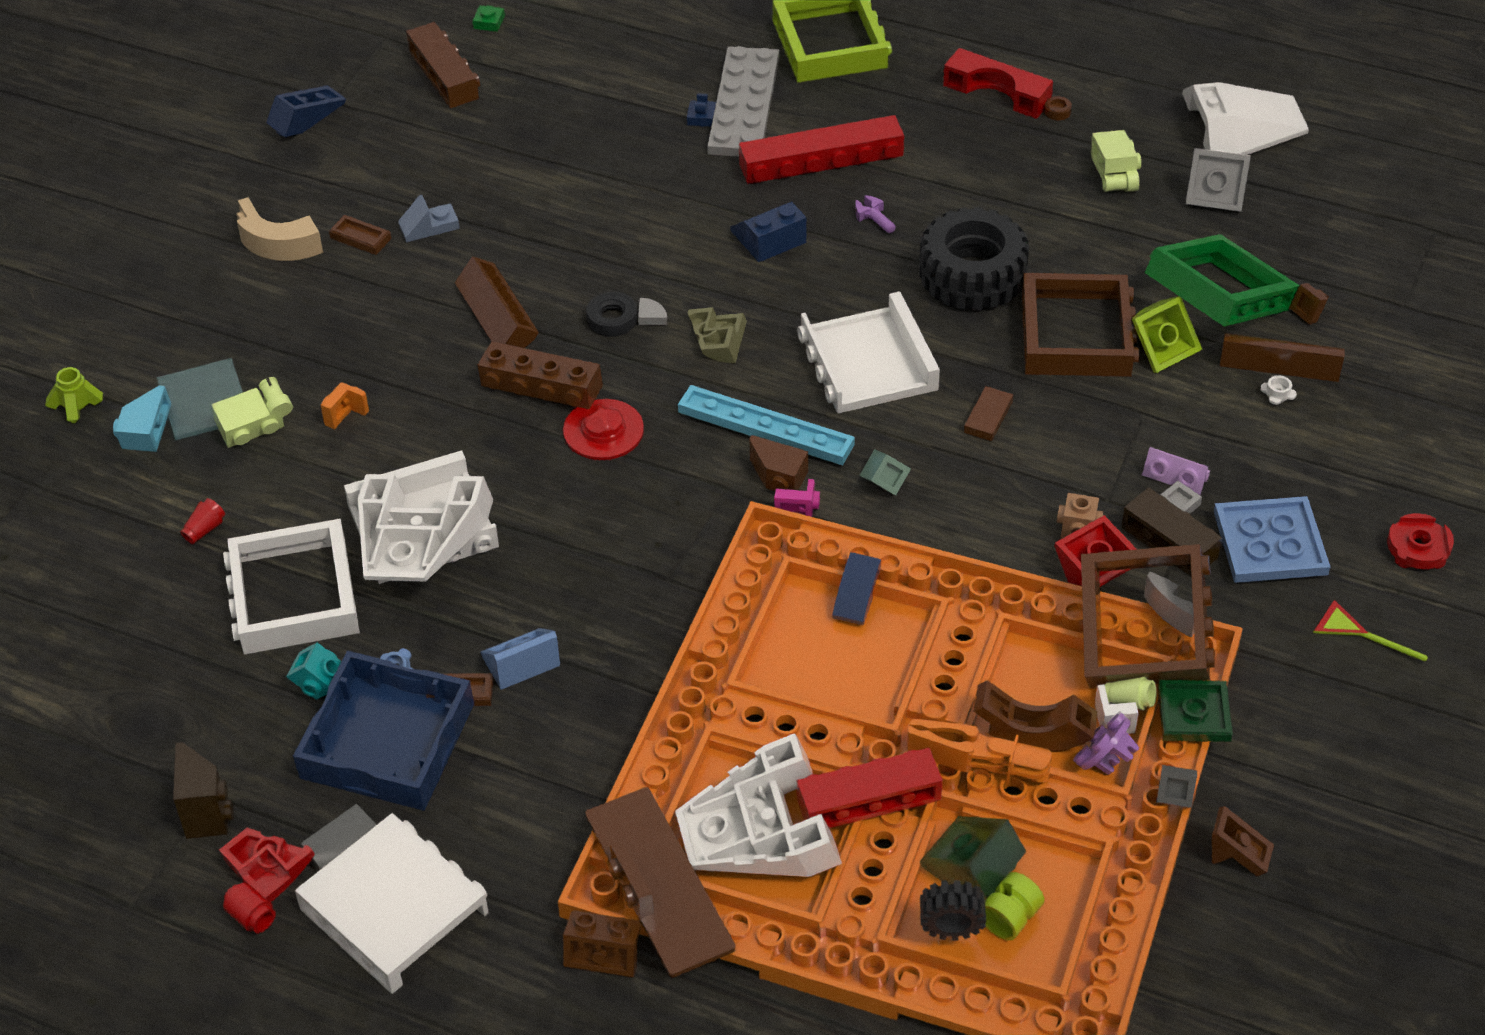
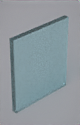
(194, 392)

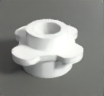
(1278, 389)

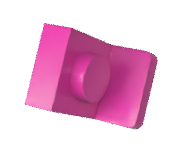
(798, 501)

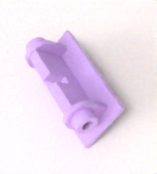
(1171, 468)

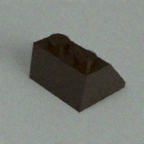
(200, 795)

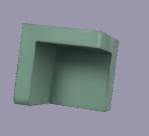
(885, 471)

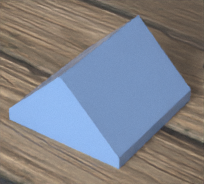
(522, 657)

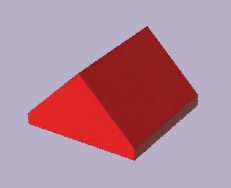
(1093, 538)

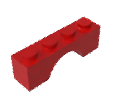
(971, 72)

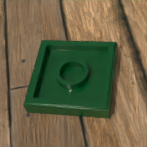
(1195, 710)

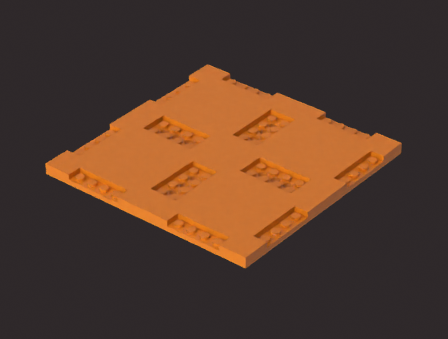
(778, 653)

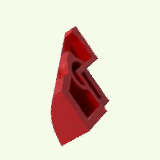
(265, 861)

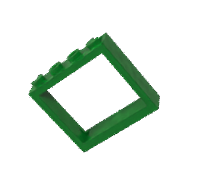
(1269, 289)

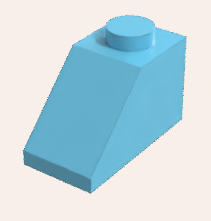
(143, 421)

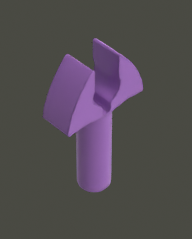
(872, 211)

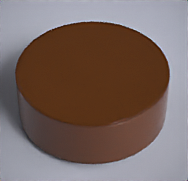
(1058, 108)

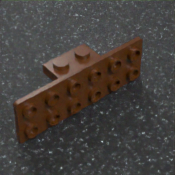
(659, 882)

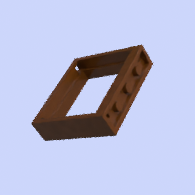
(1078, 360)
(1094, 563)

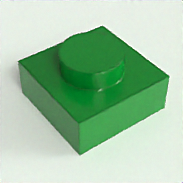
(488, 18)

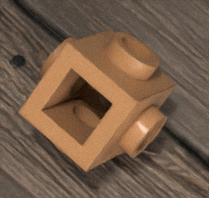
(1077, 513)

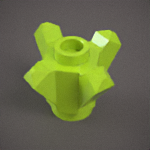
(72, 393)

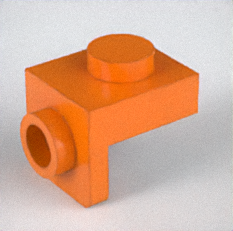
(341, 402)

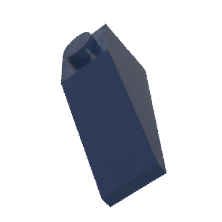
(300, 110)

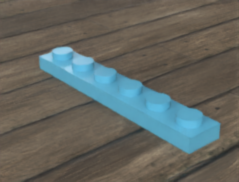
(766, 424)

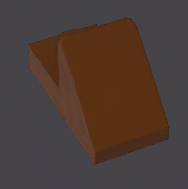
(1239, 840)

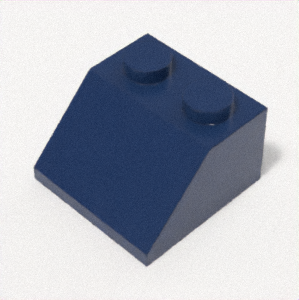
(772, 231)

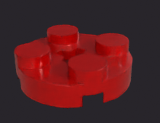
(1415, 555)

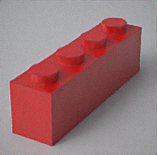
(871, 788)

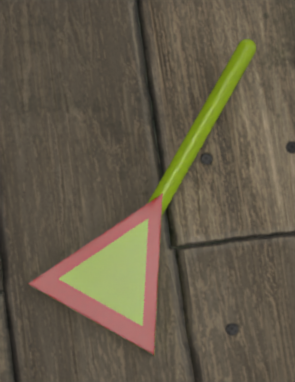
(1341, 622)

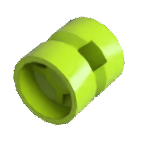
(1011, 905)

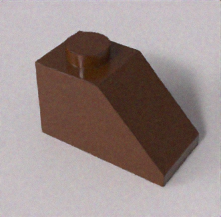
(778, 463)

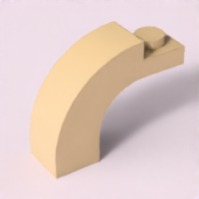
(277, 240)

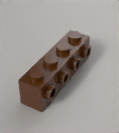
(540, 375)

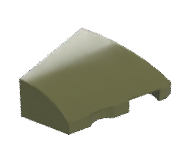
(718, 334)

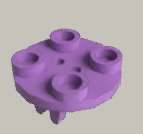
(1107, 744)

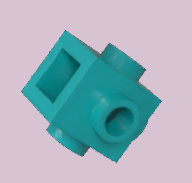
(314, 670)

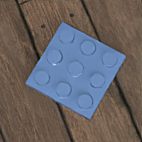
(1271, 539)

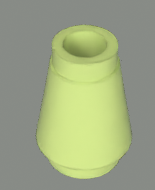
(1132, 690)

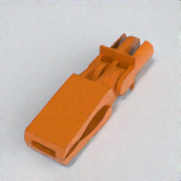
(963, 748)

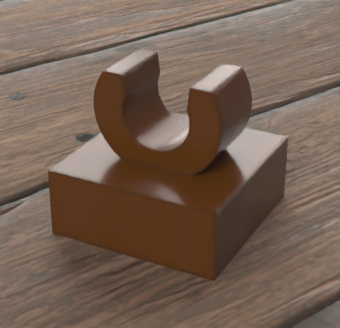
(1309, 303)

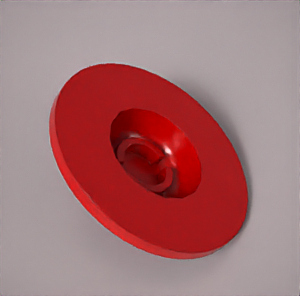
(604, 430)

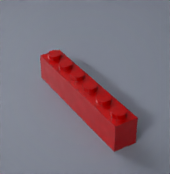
(821, 149)

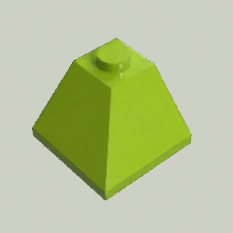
(1166, 333)

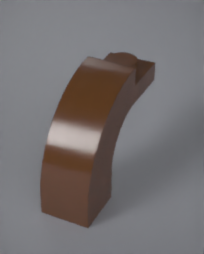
(1047, 727)

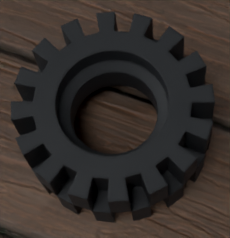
(952, 910)

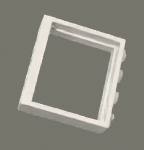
(299, 628)

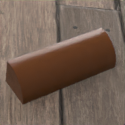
(495, 304)
(1282, 357)

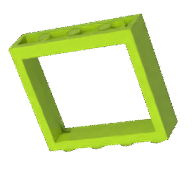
(832, 62)

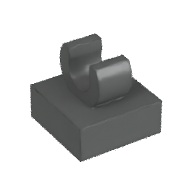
(1176, 786)

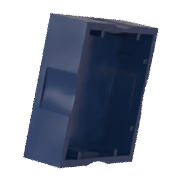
(382, 732)

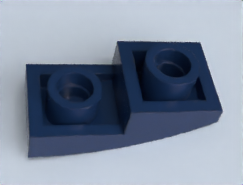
(856, 588)

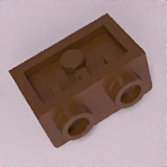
(601, 943)

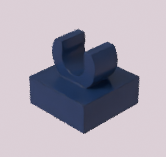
(701, 111)

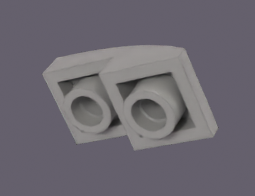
(1163, 598)

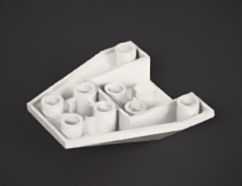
(1244, 117)

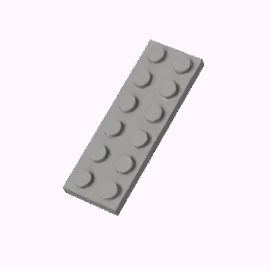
(743, 99)

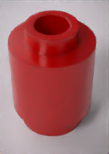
(249, 907)

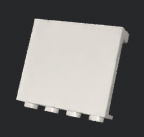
(870, 356)
(428, 487)
(390, 899)

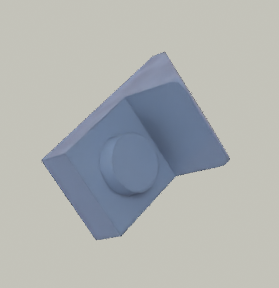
(424, 222)

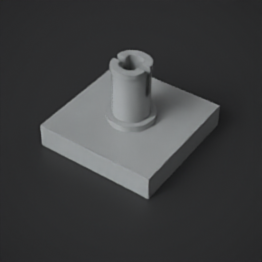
(1218, 179)

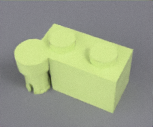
(1116, 160)
(250, 415)

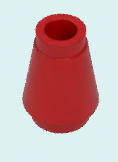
(202, 521)

